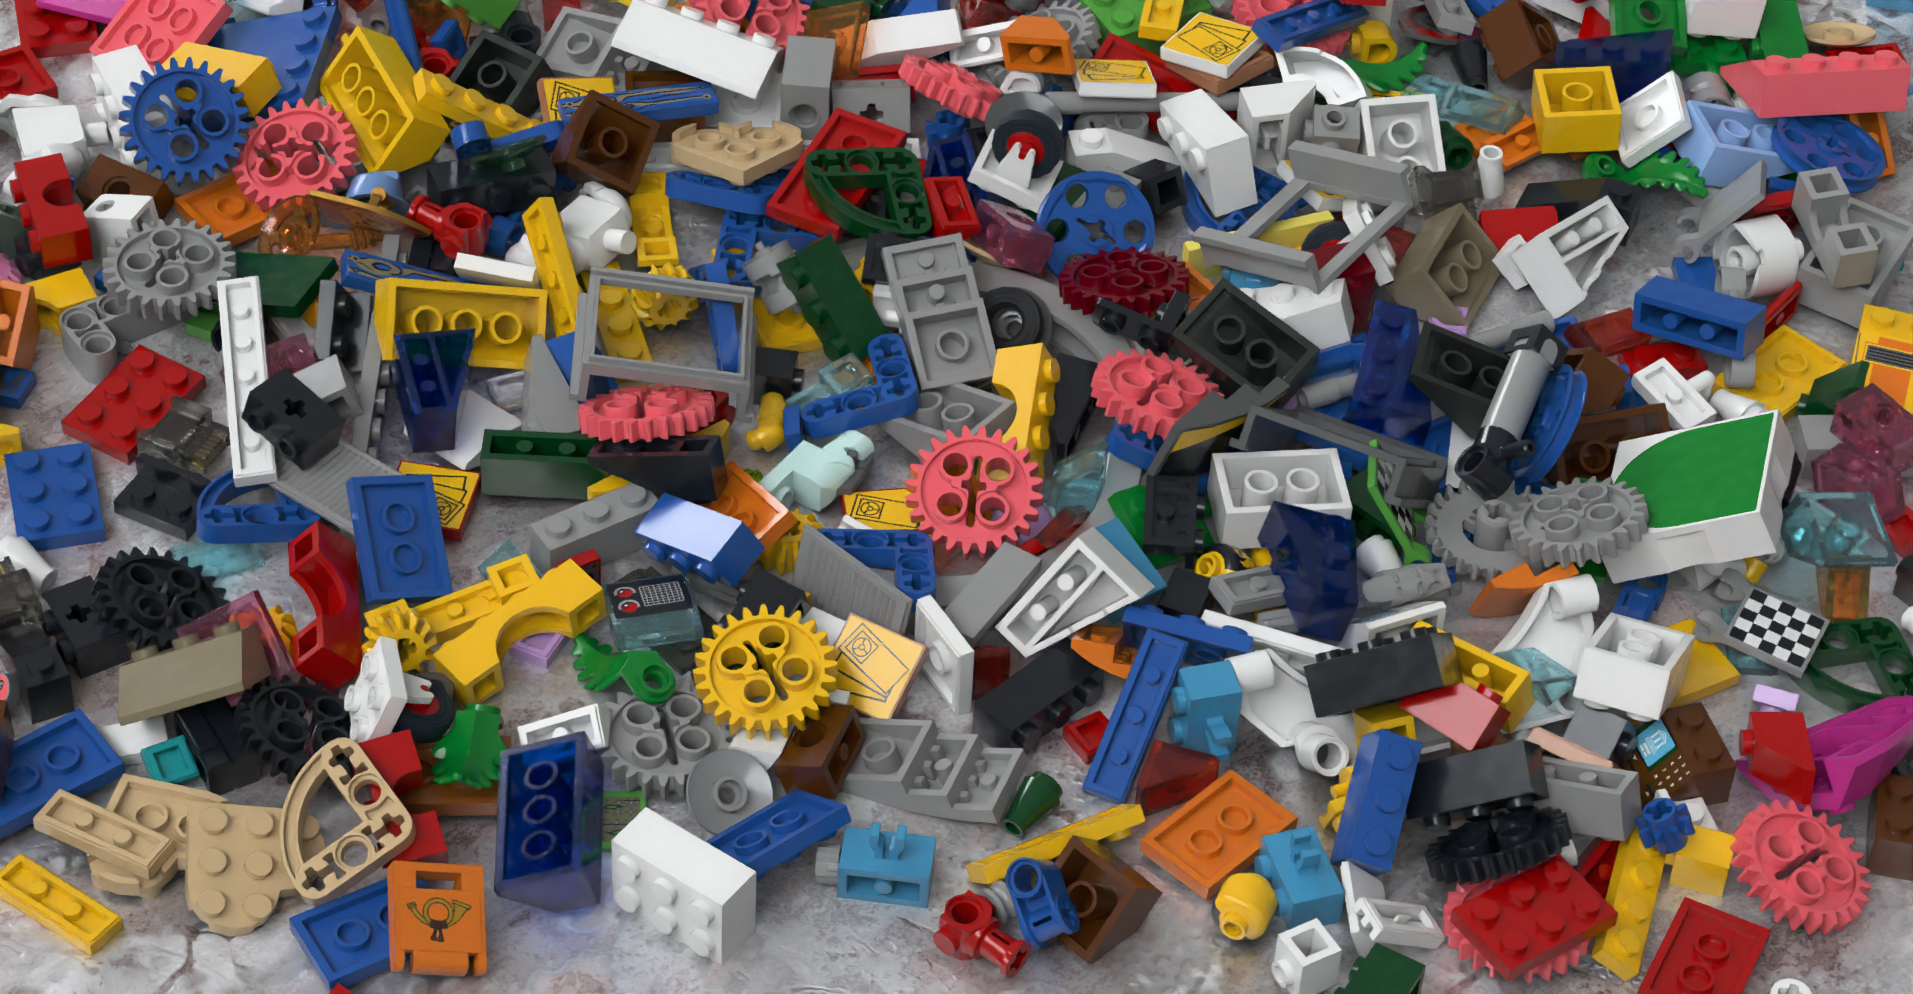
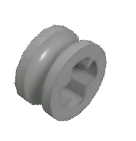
(1001, 901)

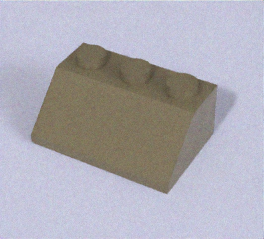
(1446, 268)
(190, 672)

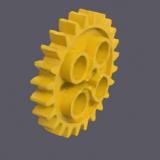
(800, 653)

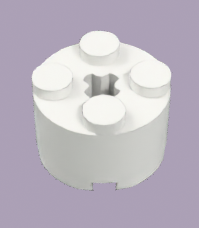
(1765, 252)

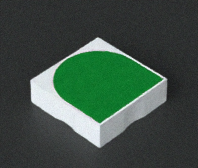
(1707, 493)

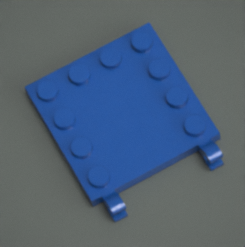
(292, 42)

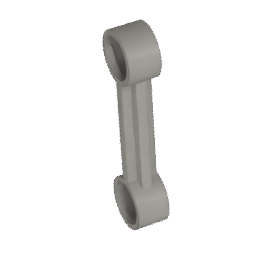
(1737, 373)

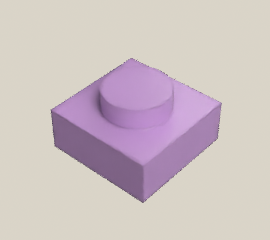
(1775, 699)

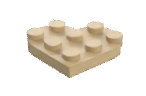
(737, 151)
(160, 808)
(238, 865)

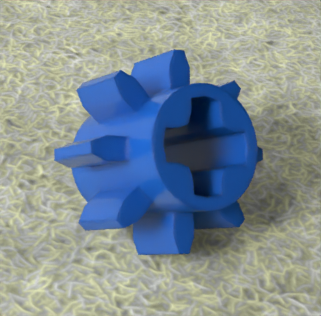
(945, 125)
(1665, 825)

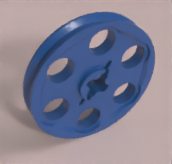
(1827, 148)
(1093, 210)
(1552, 422)

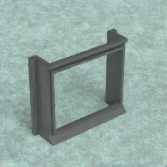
(1416, 469)

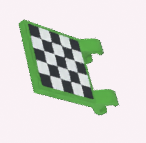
(1399, 518)

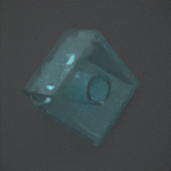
(1836, 530)

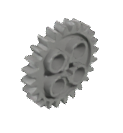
(1075, 20)
(168, 269)
(1578, 522)
(640, 748)

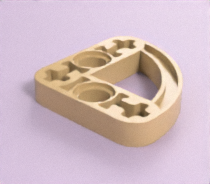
(373, 818)

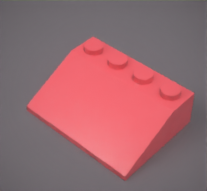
(1821, 84)

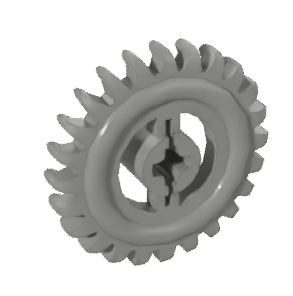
(1487, 521)

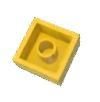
(1576, 109)

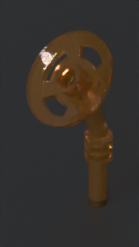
(298, 236)

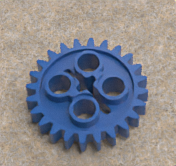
(212, 100)

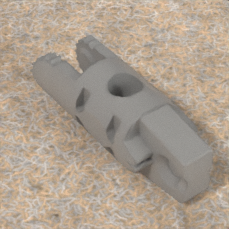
(1402, 585)

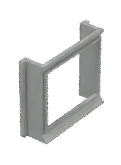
(1322, 170)
(586, 362)

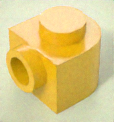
(1372, 43)

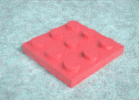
(162, 26)

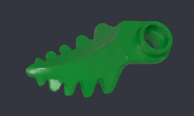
(1389, 74)
(1648, 172)
(632, 666)
(471, 748)

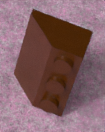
(1597, 437)

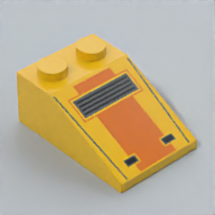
(1887, 343)

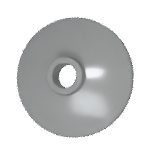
(738, 775)

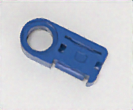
(1640, 602)

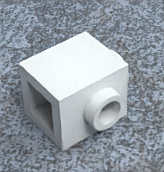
(1306, 959)

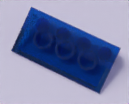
(550, 824)

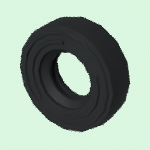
(1026, 306)

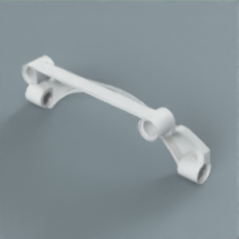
(1281, 707)

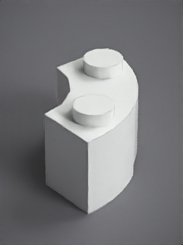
(1333, 77)

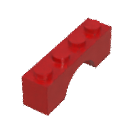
(327, 572)

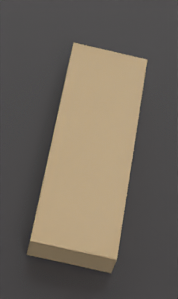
(104, 834)

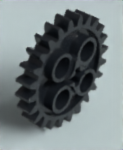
(152, 596)
(275, 728)
(1473, 849)

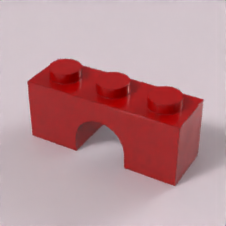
(48, 209)
(400, 767)

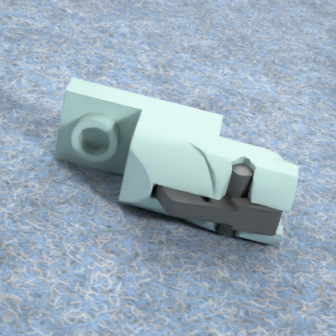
(820, 475)

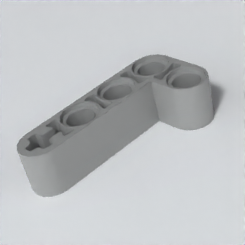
(95, 328)

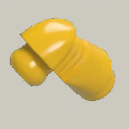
(770, 424)

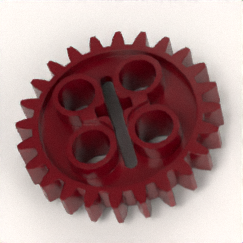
(1123, 277)

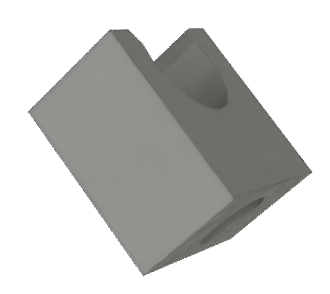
(807, 83)

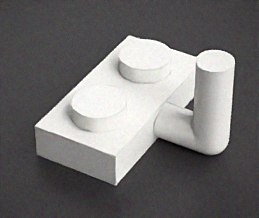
(1684, 399)

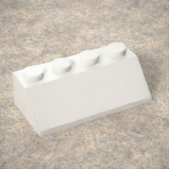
(699, 46)

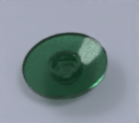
(509, 156)

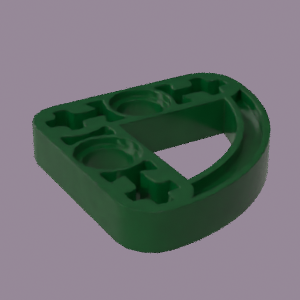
(892, 179)
(1869, 641)

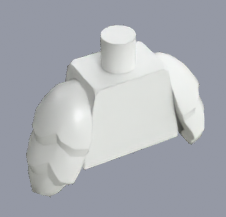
(48, 128)
(593, 227)

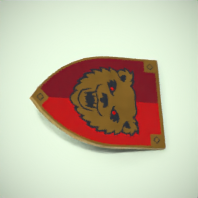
(370, 216)

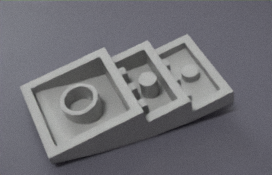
(582, 48)
(940, 312)
(934, 772)

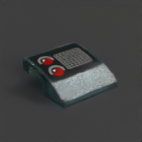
(652, 612)

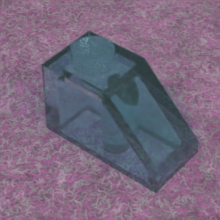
(1077, 479)

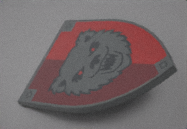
(1418, 24)

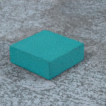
(170, 761)

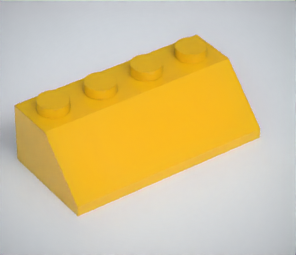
(377, 95)
(500, 314)

